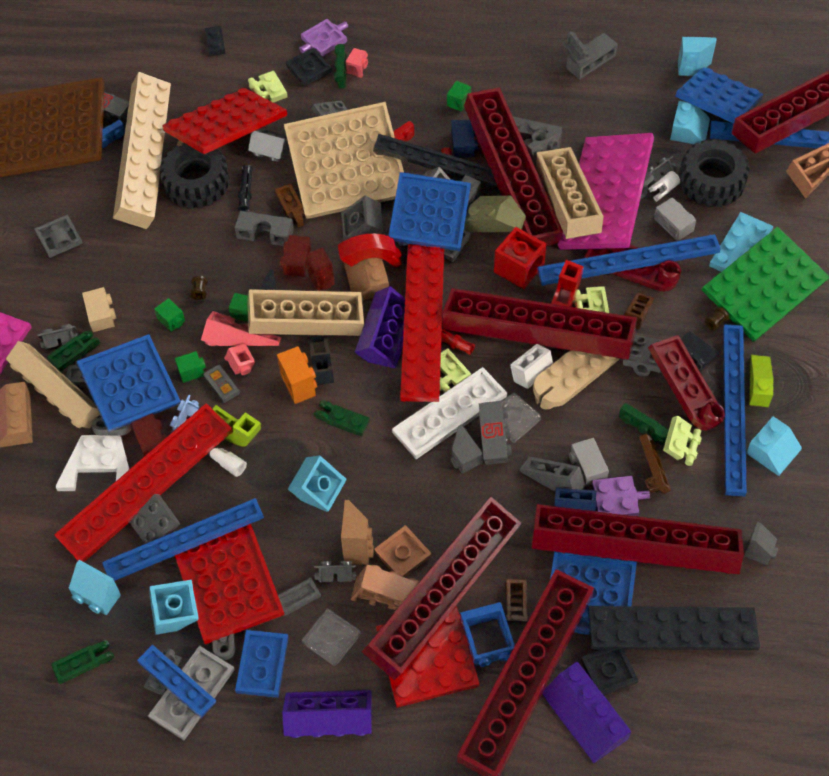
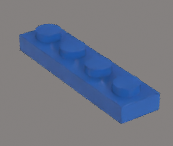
(176, 681)

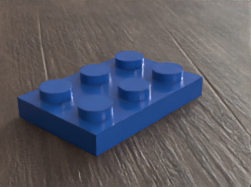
(262, 663)

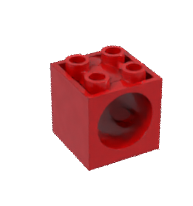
(519, 257)

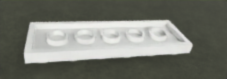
(442, 418)

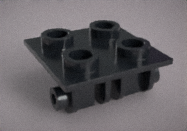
(699, 350)

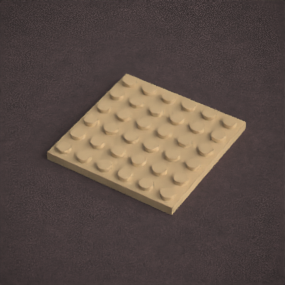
(338, 162)

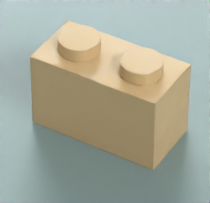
(98, 309)

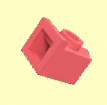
(356, 62)
(240, 359)

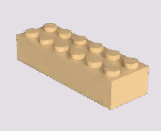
(569, 193)
(305, 312)

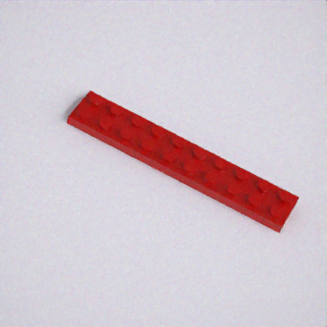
(422, 324)
(149, 476)

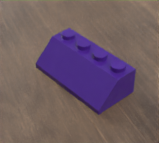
(383, 329)
(586, 712)
(327, 713)

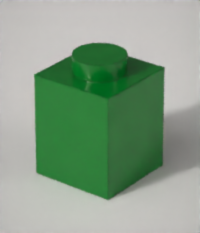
(457, 95)
(238, 307)
(170, 315)
(190, 366)

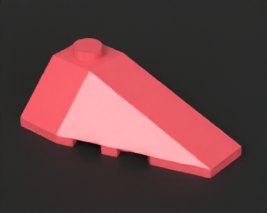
(223, 331)

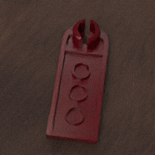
(657, 277)
(687, 383)

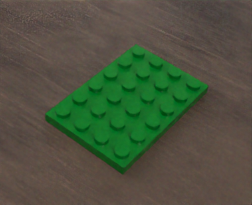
(765, 283)

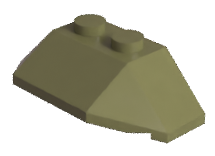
(494, 215)

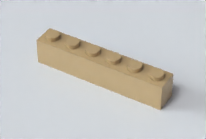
(53, 385)

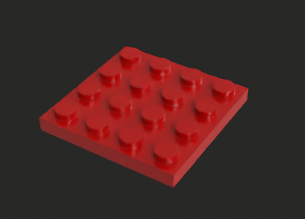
(439, 667)

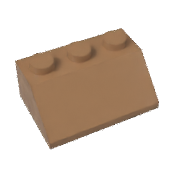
(367, 277)
(15, 415)
(356, 536)

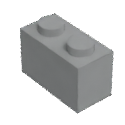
(675, 219)
(590, 460)

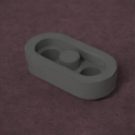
(100, 429)
(226, 642)

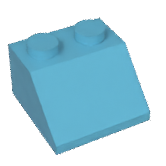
(695, 54)
(689, 124)
(774, 446)
(317, 483)
(93, 588)
(173, 606)

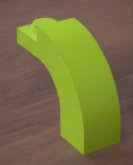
(243, 429)

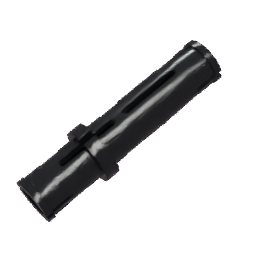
(245, 189)

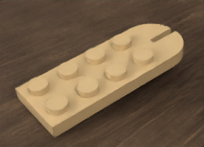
(569, 377)

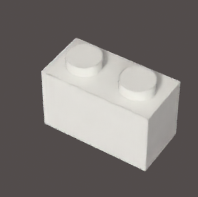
(530, 365)

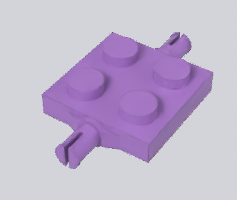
(324, 37)
(618, 496)

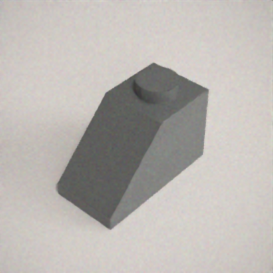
(465, 451)
(761, 545)

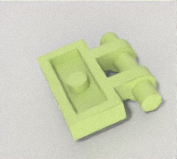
(271, 84)
(594, 297)
(452, 369)
(677, 439)

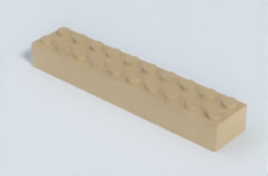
(142, 151)

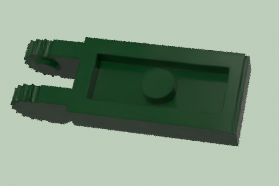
(340, 65)
(73, 350)
(342, 418)
(643, 423)
(81, 661)

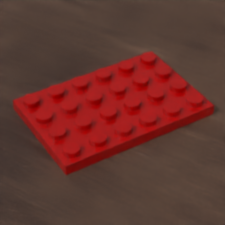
(224, 120)
(230, 584)

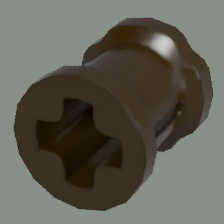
(199, 285)
(718, 317)

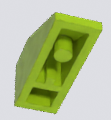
(760, 381)

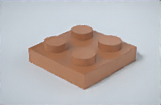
(403, 552)

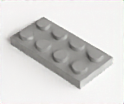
(210, 674)

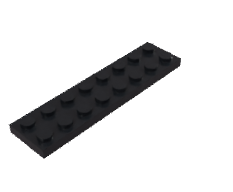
(673, 628)

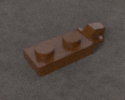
(290, 203)

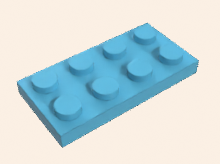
(741, 237)

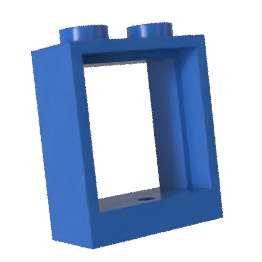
(483, 615)

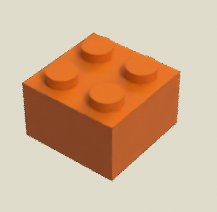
(297, 374)

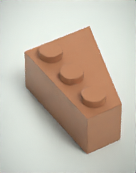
(810, 170)
(382, 586)

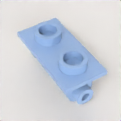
(187, 409)

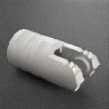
(665, 185)
(228, 461)

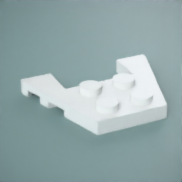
(94, 454)

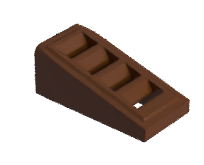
(639, 309)
(516, 583)

